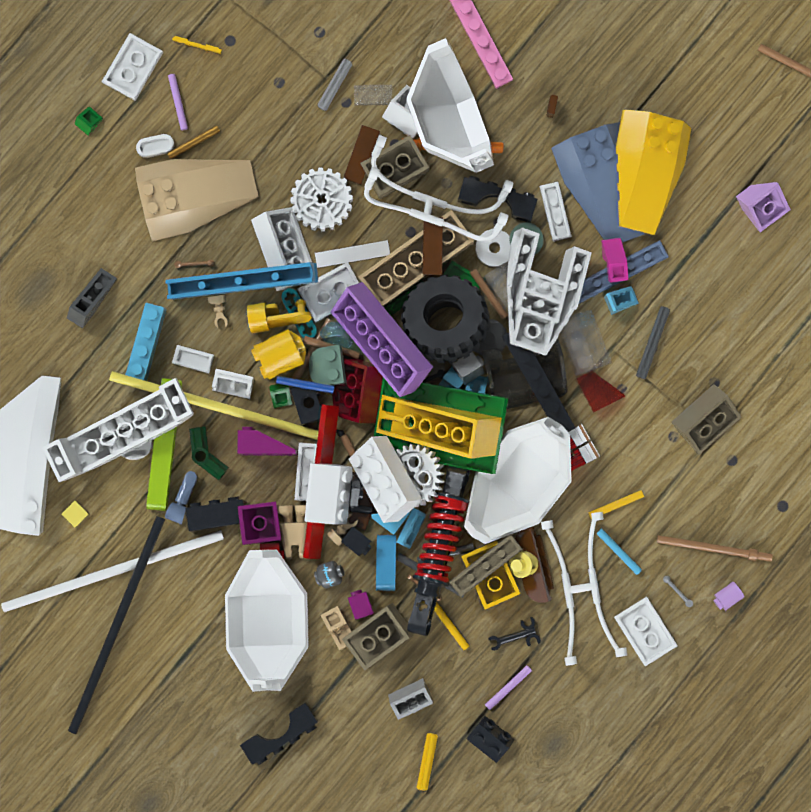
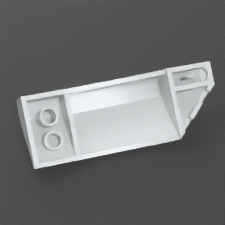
(25, 428)

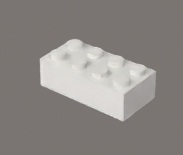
(385, 479)

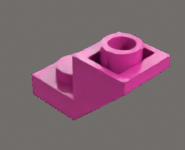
(616, 259)

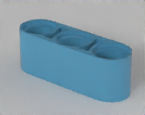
(386, 563)

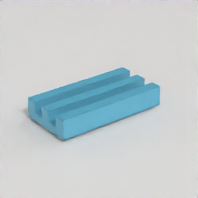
(411, 528)

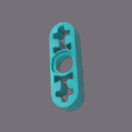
(301, 329)

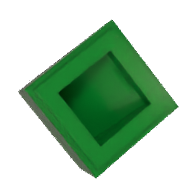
(88, 120)
(280, 395)

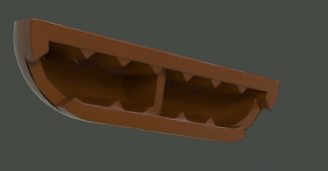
(540, 583)

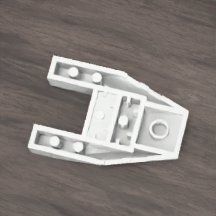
(539, 303)

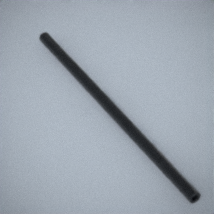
(116, 625)

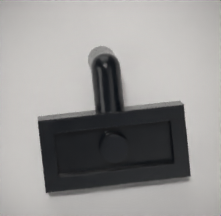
(356, 494)

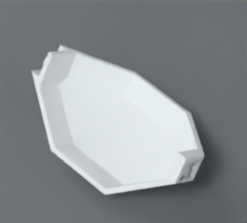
(448, 111)
(527, 481)
(266, 620)

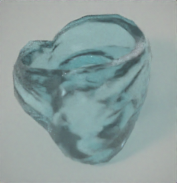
(335, 334)

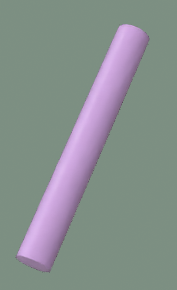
(178, 102)
(508, 687)

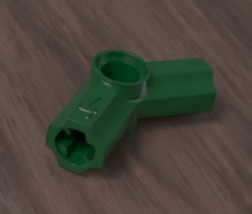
(200, 443)

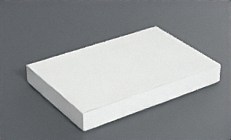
(132, 66)
(324, 294)
(645, 631)

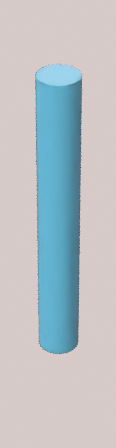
(617, 549)

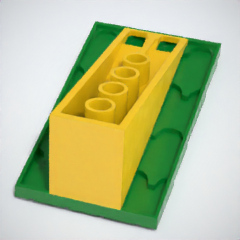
(453, 422)

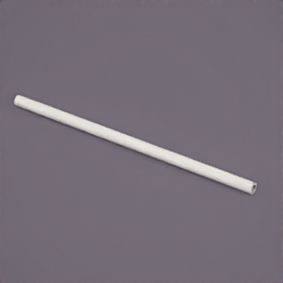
(111, 571)

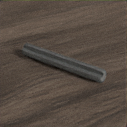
(653, 342)

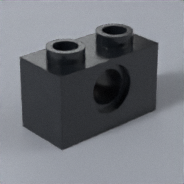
(307, 415)
(357, 542)

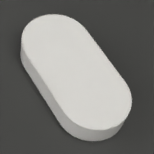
(155, 146)

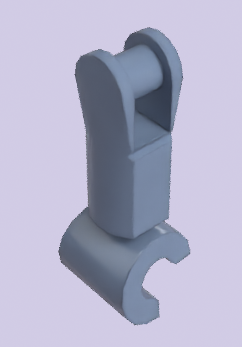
(177, 510)

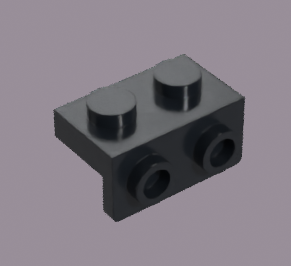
(490, 739)

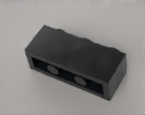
(214, 514)

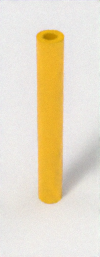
(618, 503)
(451, 627)

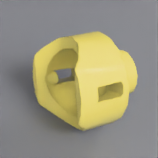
(523, 564)

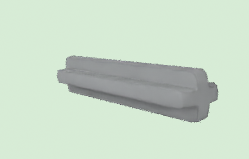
(335, 84)

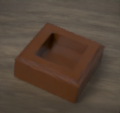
(552, 106)

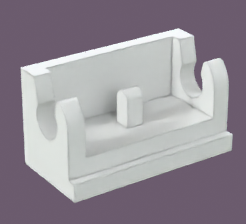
(232, 383)

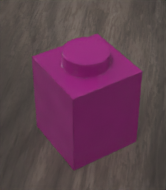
(360, 604)

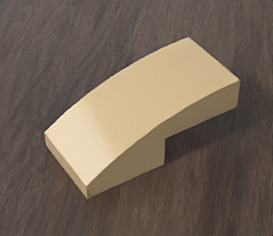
(337, 626)

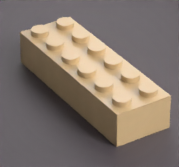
(404, 266)

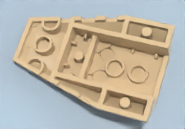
(192, 193)

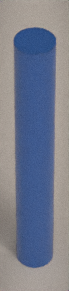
(305, 384)

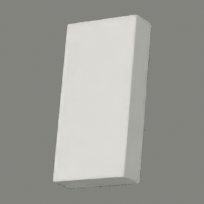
(193, 359)

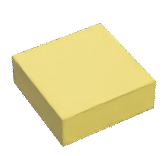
(75, 514)

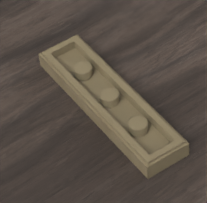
(485, 565)

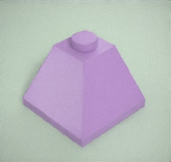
(763, 204)

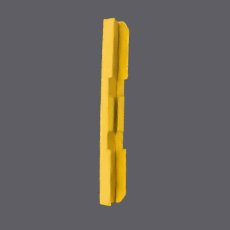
(207, 47)

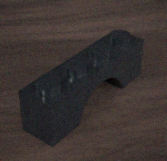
(474, 191)
(258, 747)

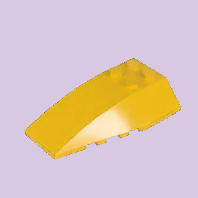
(649, 165)

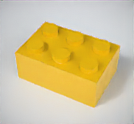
(498, 585)

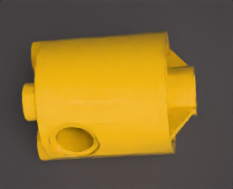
(279, 354)

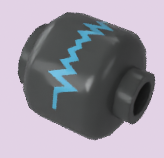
(329, 574)

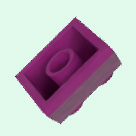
(259, 523)

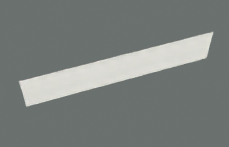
(352, 254)

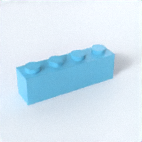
(146, 341)

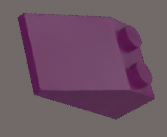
(254, 443)

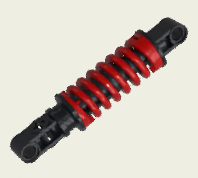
(431, 573)

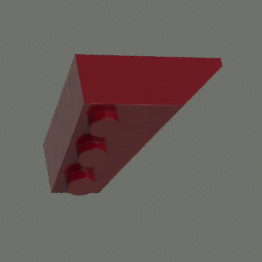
(360, 394)

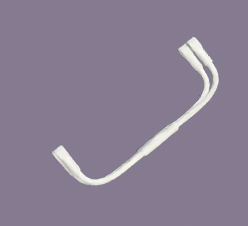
(430, 201)
(592, 586)

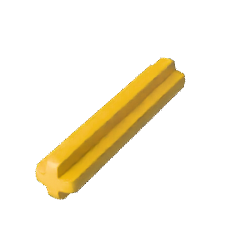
(427, 761)

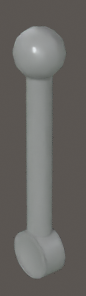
(689, 603)

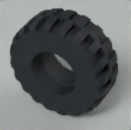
(443, 293)

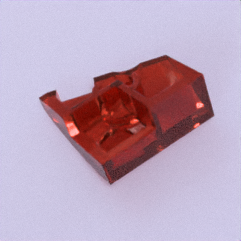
(598, 391)

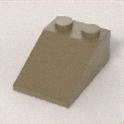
(378, 636)

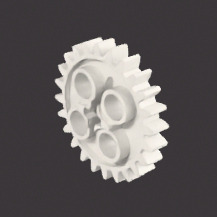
(426, 465)

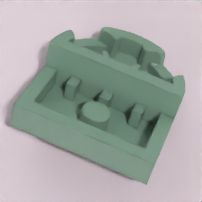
(327, 365)

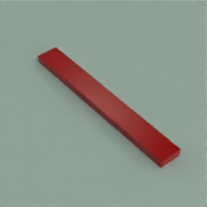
(324, 455)

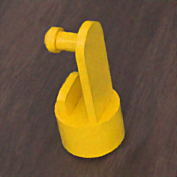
(259, 319)

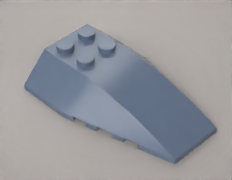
(591, 175)

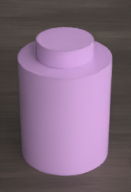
(728, 596)

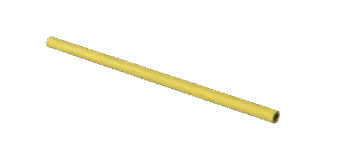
(220, 407)

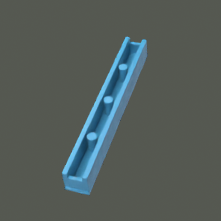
(242, 280)

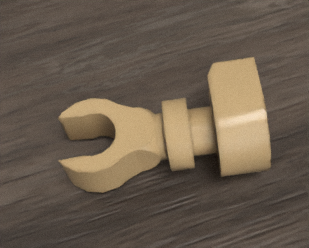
(218, 300)
(335, 535)

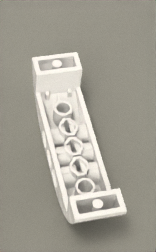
(119, 432)

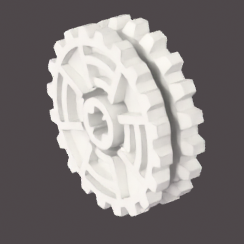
(321, 184)

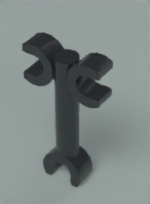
(529, 632)

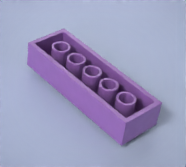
(381, 339)

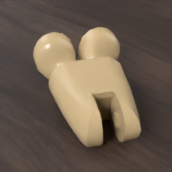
(292, 532)

